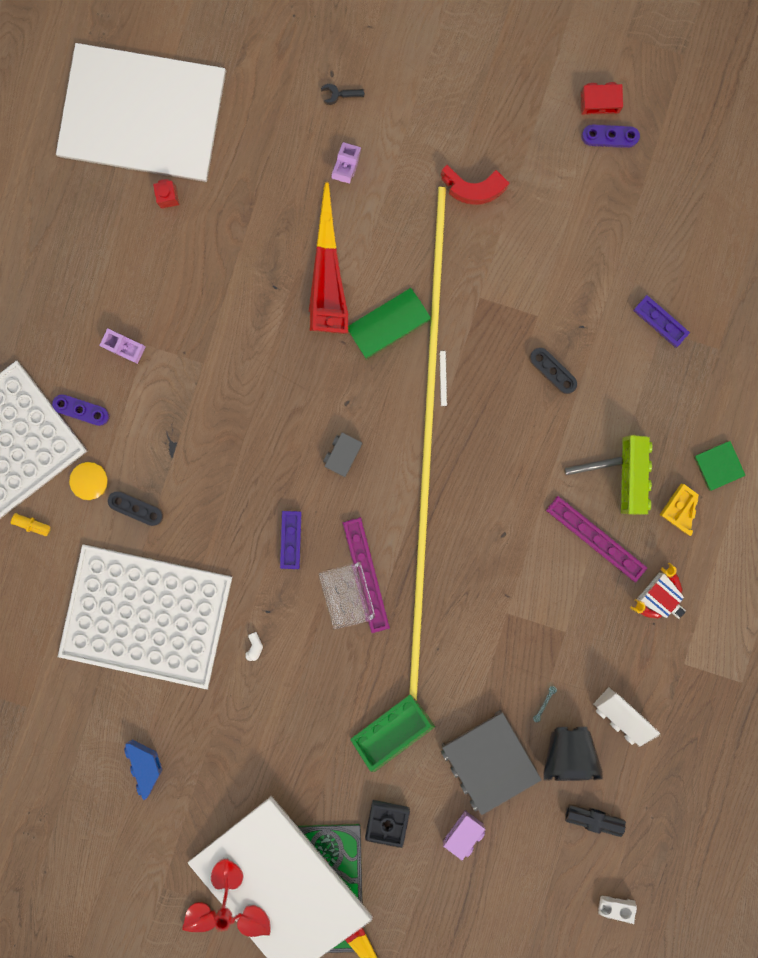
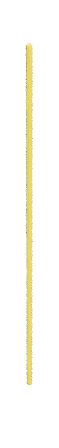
(427, 442)

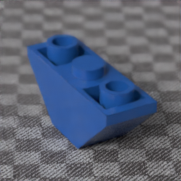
(144, 766)

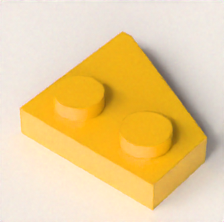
(681, 509)

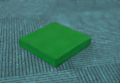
(719, 465)

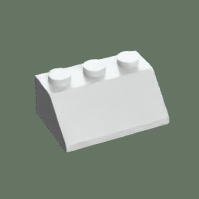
(625, 718)

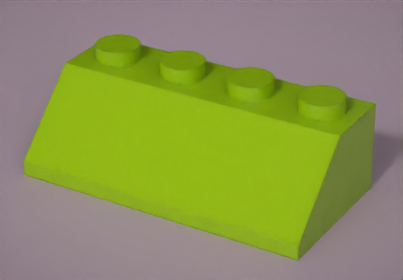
(635, 475)

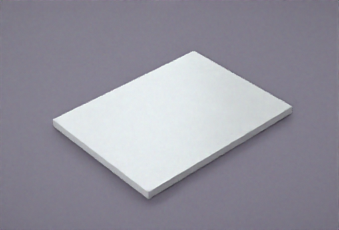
(141, 112)
(32, 439)
(145, 616)
(288, 880)

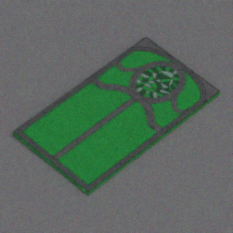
(342, 851)

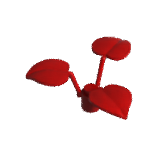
(200, 918)

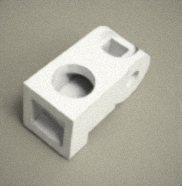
(617, 909)

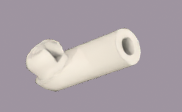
(256, 648)

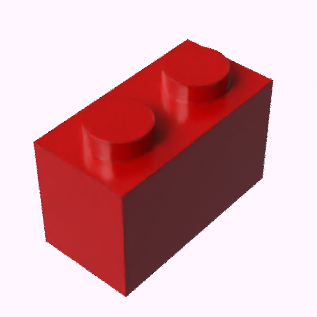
(602, 98)

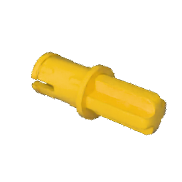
(30, 524)

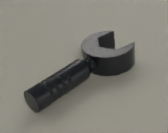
(344, 93)

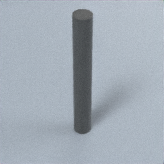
(594, 465)

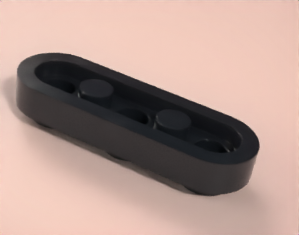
(561, 375)
(128, 504)

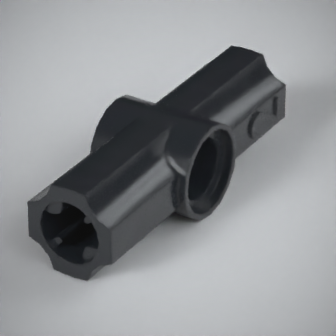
(595, 820)

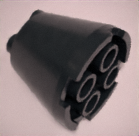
(572, 756)

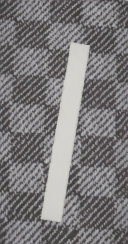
(443, 378)

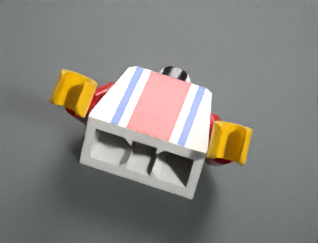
(661, 596)

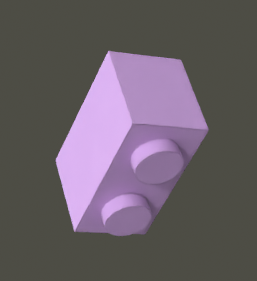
(464, 835)

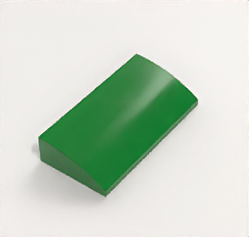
(388, 323)
(392, 733)

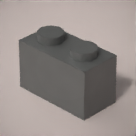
(343, 454)

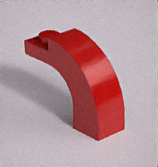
(474, 192)

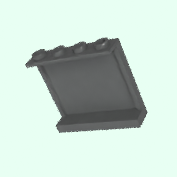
(490, 763)

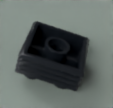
(393, 834)

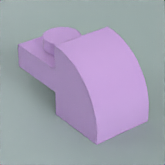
(346, 163)
(122, 346)

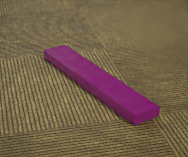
(596, 539)
(360, 553)

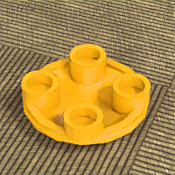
(88, 481)

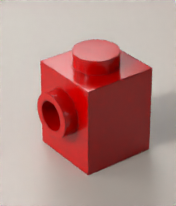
(166, 193)

